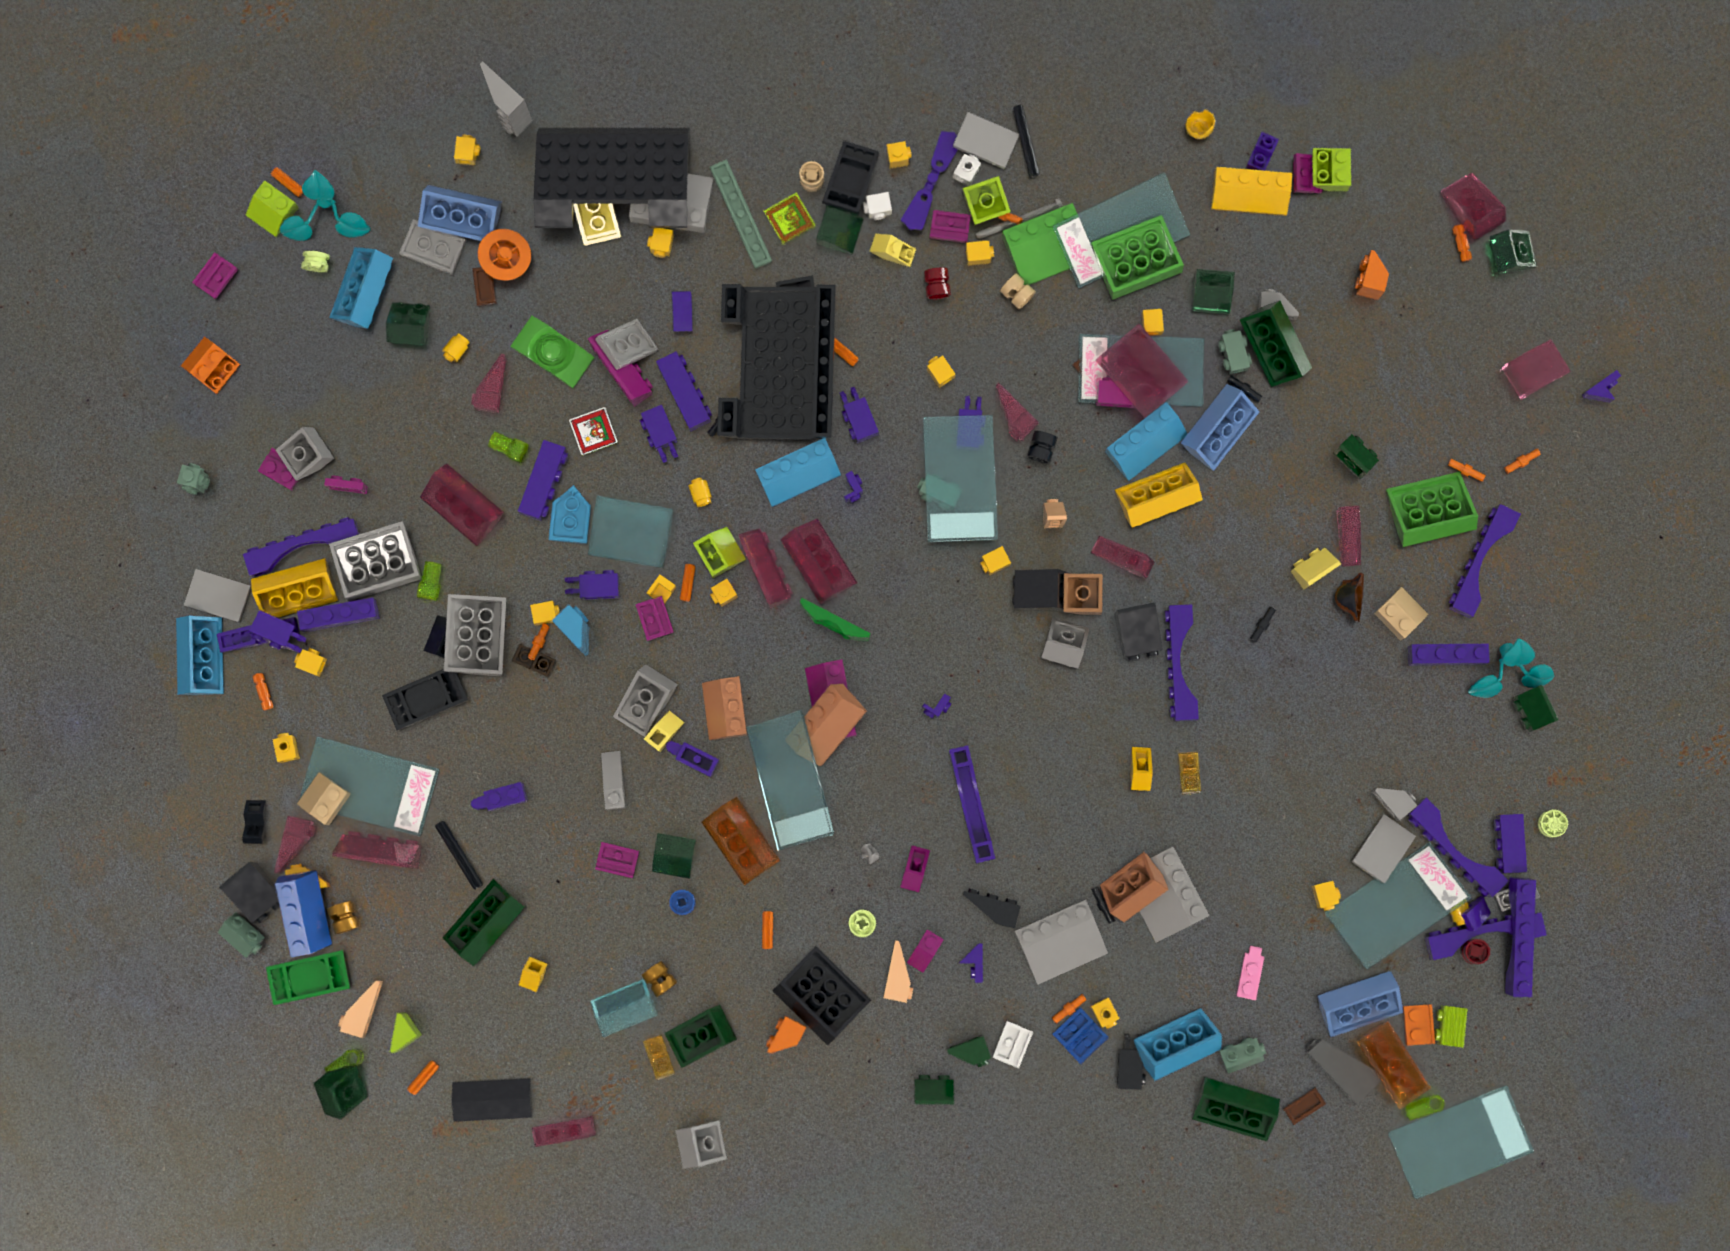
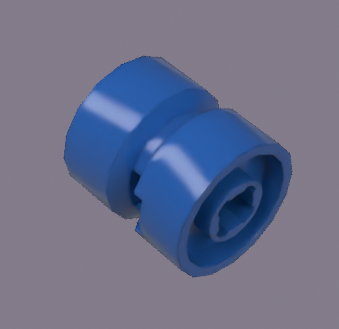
(682, 902)

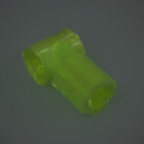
(513, 448)
(429, 586)
(344, 1061)
(1422, 1107)

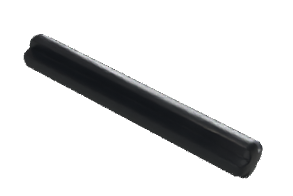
(1026, 141)
(459, 855)

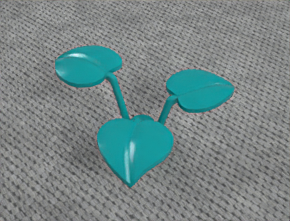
(319, 189)
(1513, 655)

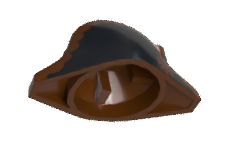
(1350, 596)

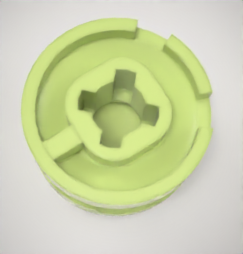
(315, 261)
(1552, 823)
(862, 923)

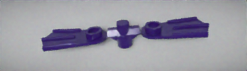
(918, 210)

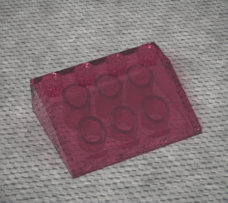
(1142, 371)
(378, 851)

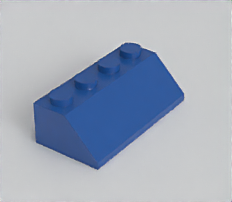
(303, 913)

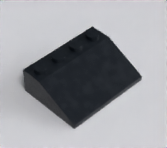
(821, 995)

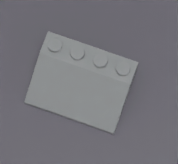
(509, 104)
(698, 201)
(375, 561)
(475, 634)
(1177, 906)
(1061, 942)

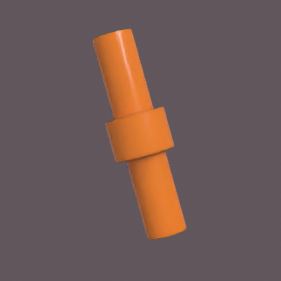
(1012, 218)
(1522, 461)
(1466, 470)
(538, 641)
(1069, 1008)

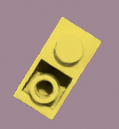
(892, 249)
(664, 731)

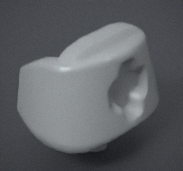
(869, 853)

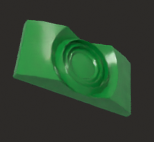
(833, 622)
(308, 977)

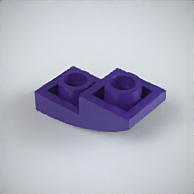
(1262, 152)
(682, 310)
(1476, 914)

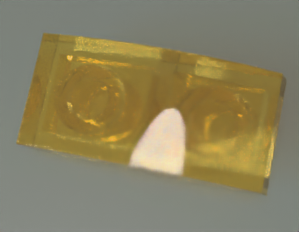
(1189, 773)
(659, 1057)

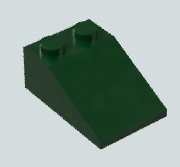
(700, 1036)

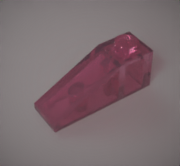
(490, 389)
(1018, 419)
(1349, 535)
(1123, 557)
(295, 837)
(563, 1131)

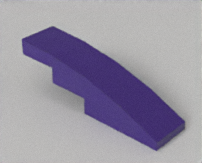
(241, 639)

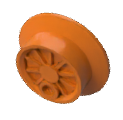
(504, 254)

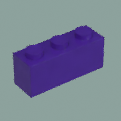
(1510, 843)

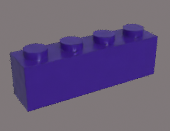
(683, 391)
(542, 480)
(338, 615)
(1448, 654)

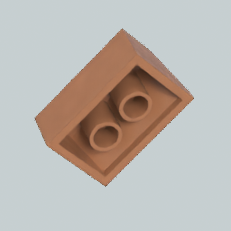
(724, 708)
(1133, 887)

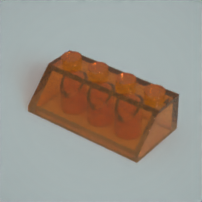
(740, 841)
(1393, 1064)

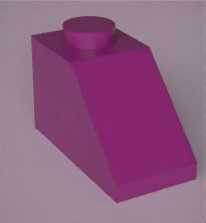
(1110, 395)
(915, 868)
(925, 951)

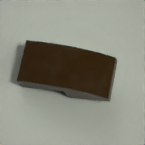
(541, 664)

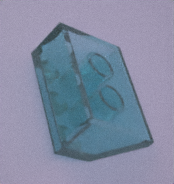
(623, 1008)

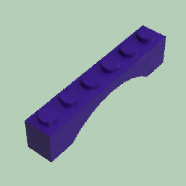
(265, 559)
(1468, 597)
(1184, 703)
(971, 804)
(1428, 819)
(1447, 943)
(1520, 969)

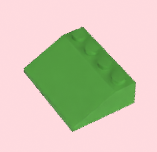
(1036, 247)
(1137, 257)
(1432, 509)

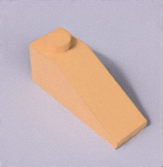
(1054, 514)
(898, 981)
(360, 1013)

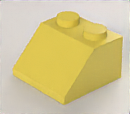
(1315, 567)

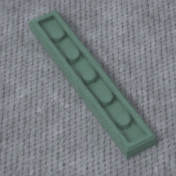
(740, 214)

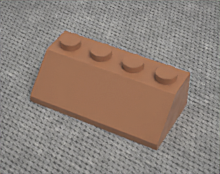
(832, 720)

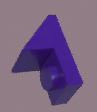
(1600, 391)
(975, 956)

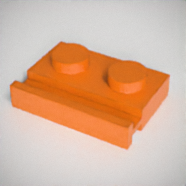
(1418, 1024)

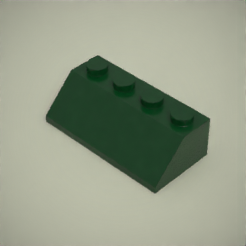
(1276, 344)
(483, 922)
(1236, 1109)

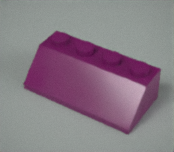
(627, 377)
(821, 677)

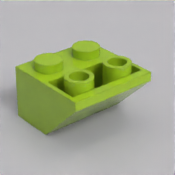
(1331, 168)
(719, 551)

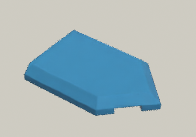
(570, 518)

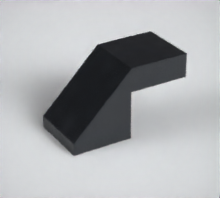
(255, 821)

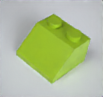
(986, 200)
(270, 208)

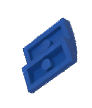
(1080, 1035)

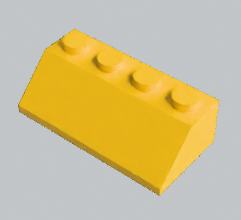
(1251, 191)
(1159, 494)
(294, 589)

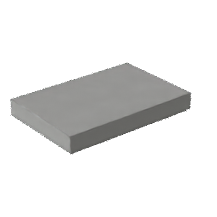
(986, 140)
(432, 248)
(626, 344)
(217, 595)
(1383, 849)

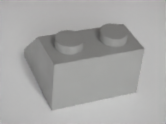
(304, 453)
(1065, 643)
(701, 1144)

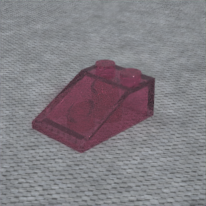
(1474, 205)
(1536, 369)

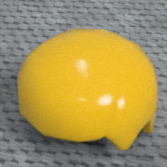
(1200, 124)

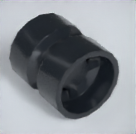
(1041, 447)

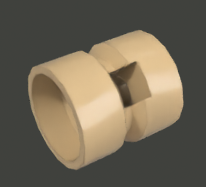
(811, 176)
(1017, 291)

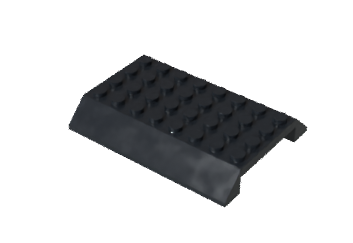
(611, 169)
(783, 362)

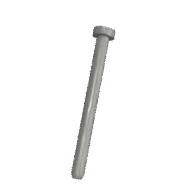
(1025, 217)

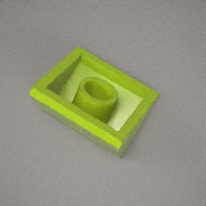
(404, 1032)

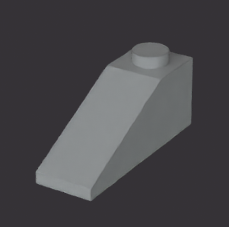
(613, 781)

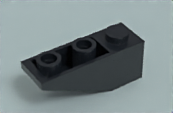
(996, 910)

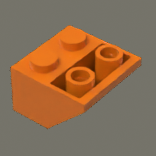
(1373, 277)
(210, 365)
(788, 1035)

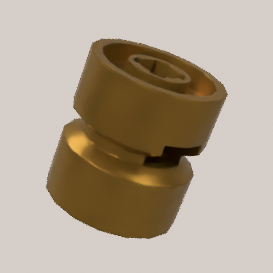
(342, 917)
(654, 973)

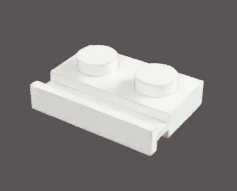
(1012, 1044)

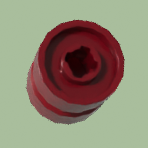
(936, 280)
(1475, 951)

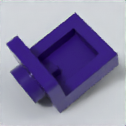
(854, 482)
(943, 705)

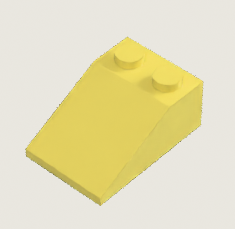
(597, 222)

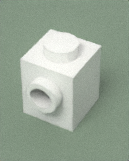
(967, 169)
(878, 206)

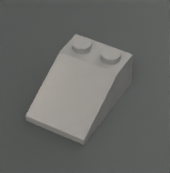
(645, 700)

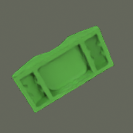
(552, 351)

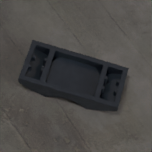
(850, 177)
(424, 698)

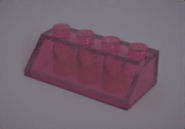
(461, 504)
(818, 560)
(764, 567)

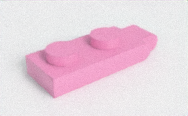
(1250, 973)

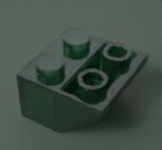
(1213, 291)
(407, 323)

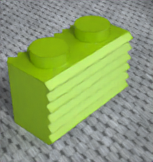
(1451, 1026)

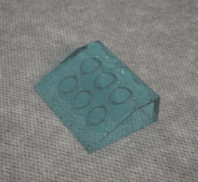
(630, 531)

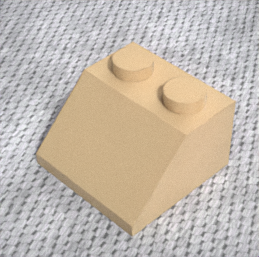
(1401, 614)
(323, 799)

